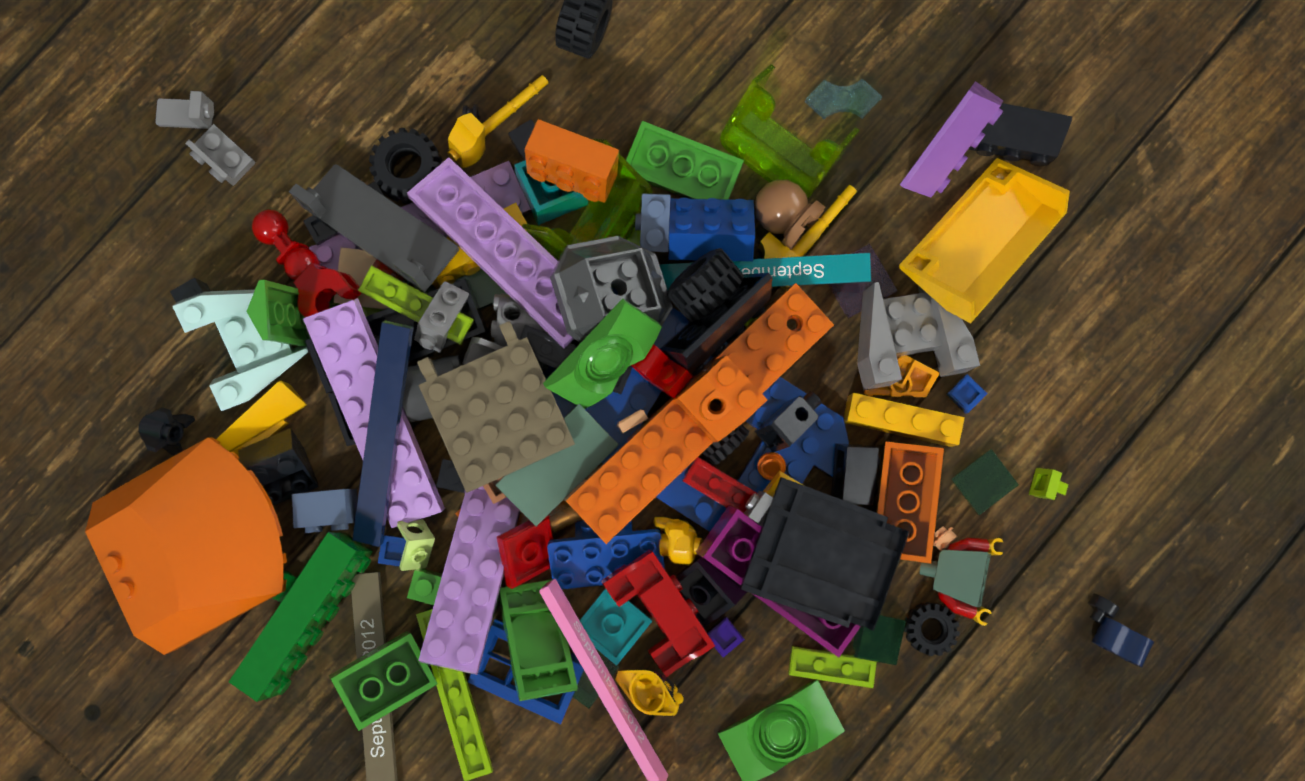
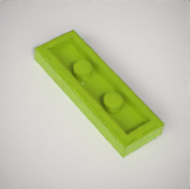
(828, 667)

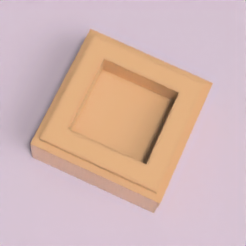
(631, 421)

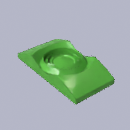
(604, 355)
(536, 644)
(781, 732)

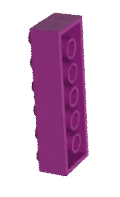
(730, 550)

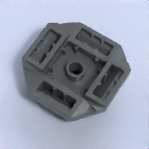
(589, 270)

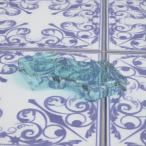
(831, 99)

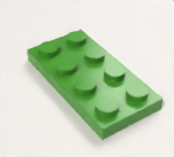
(683, 164)

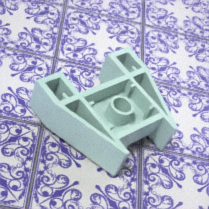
(255, 359)

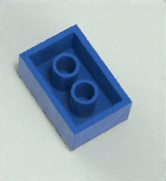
(711, 224)

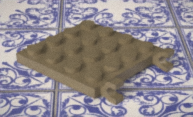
(495, 412)

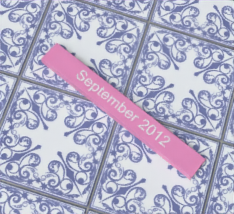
(603, 682)

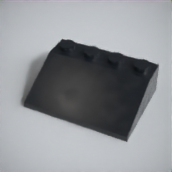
(707, 336)

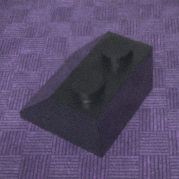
(709, 590)

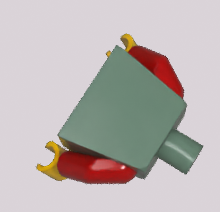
(962, 575)

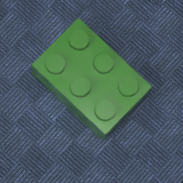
(382, 680)

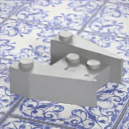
(909, 327)

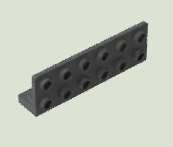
(378, 226)

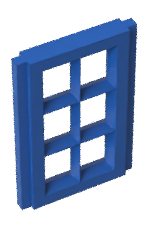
(508, 691)

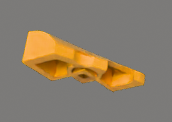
(915, 381)

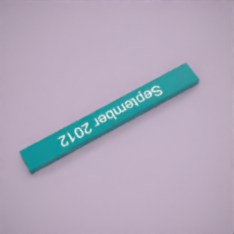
(799, 270)

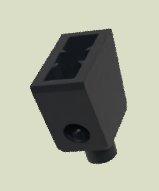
(789, 422)

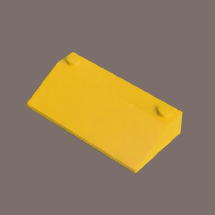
(985, 238)

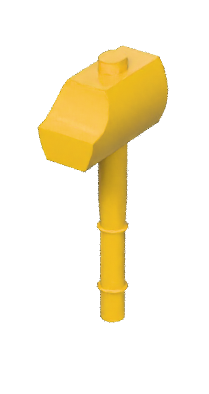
(469, 134)
(773, 248)

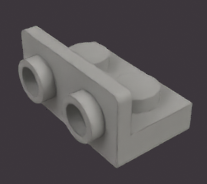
(222, 154)

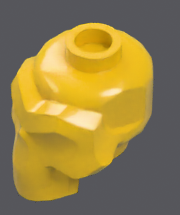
(678, 541)

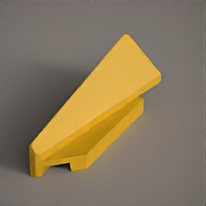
(263, 418)

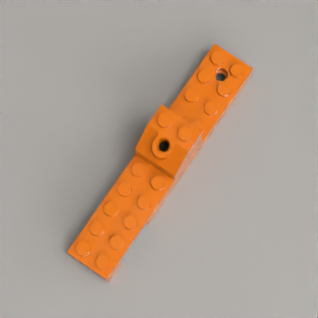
(688, 425)

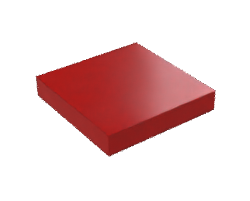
(525, 551)

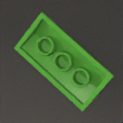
(277, 314)

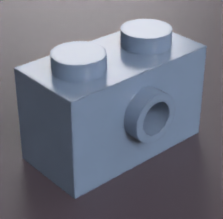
(654, 222)
(323, 509)

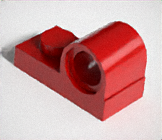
(663, 372)

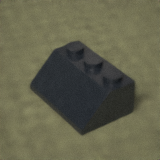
(1025, 135)

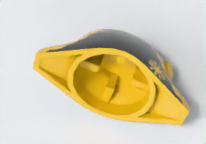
(650, 691)

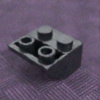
(280, 466)

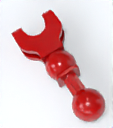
(314, 282)

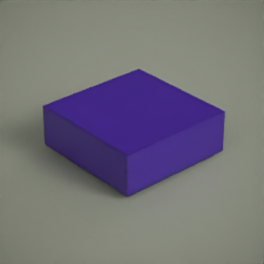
(725, 637)

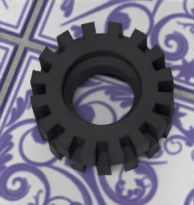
(719, 450)
(948, 633)

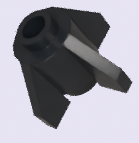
(164, 430)

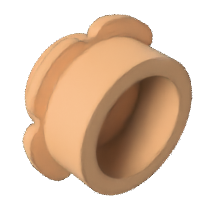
(944, 537)

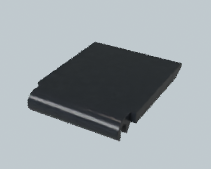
(824, 556)

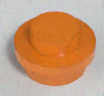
(770, 464)

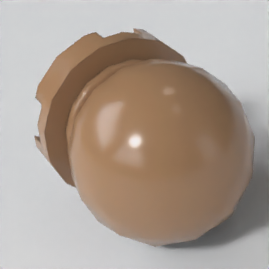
(785, 210)

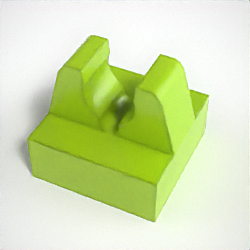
(1047, 484)

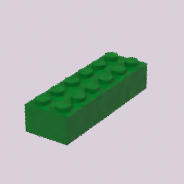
(301, 617)

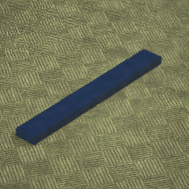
(382, 432)

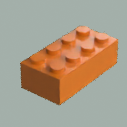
(912, 495)

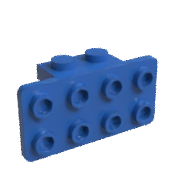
(588, 560)

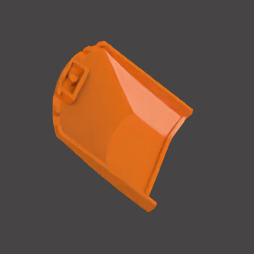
(188, 545)

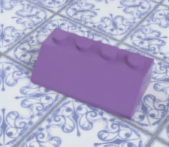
(953, 140)

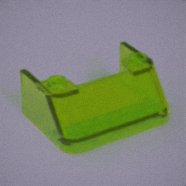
(773, 149)
(600, 219)

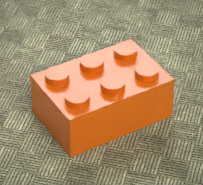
(571, 161)

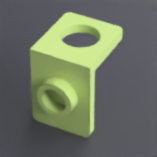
(417, 546)

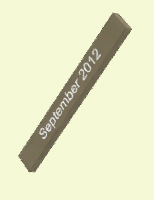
(369, 635)

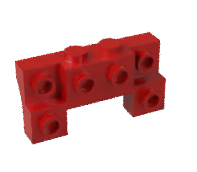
(672, 613)

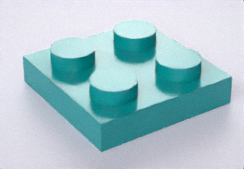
(614, 627)

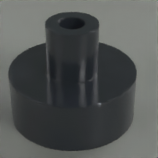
(1102, 607)

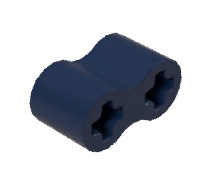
(1122, 641)

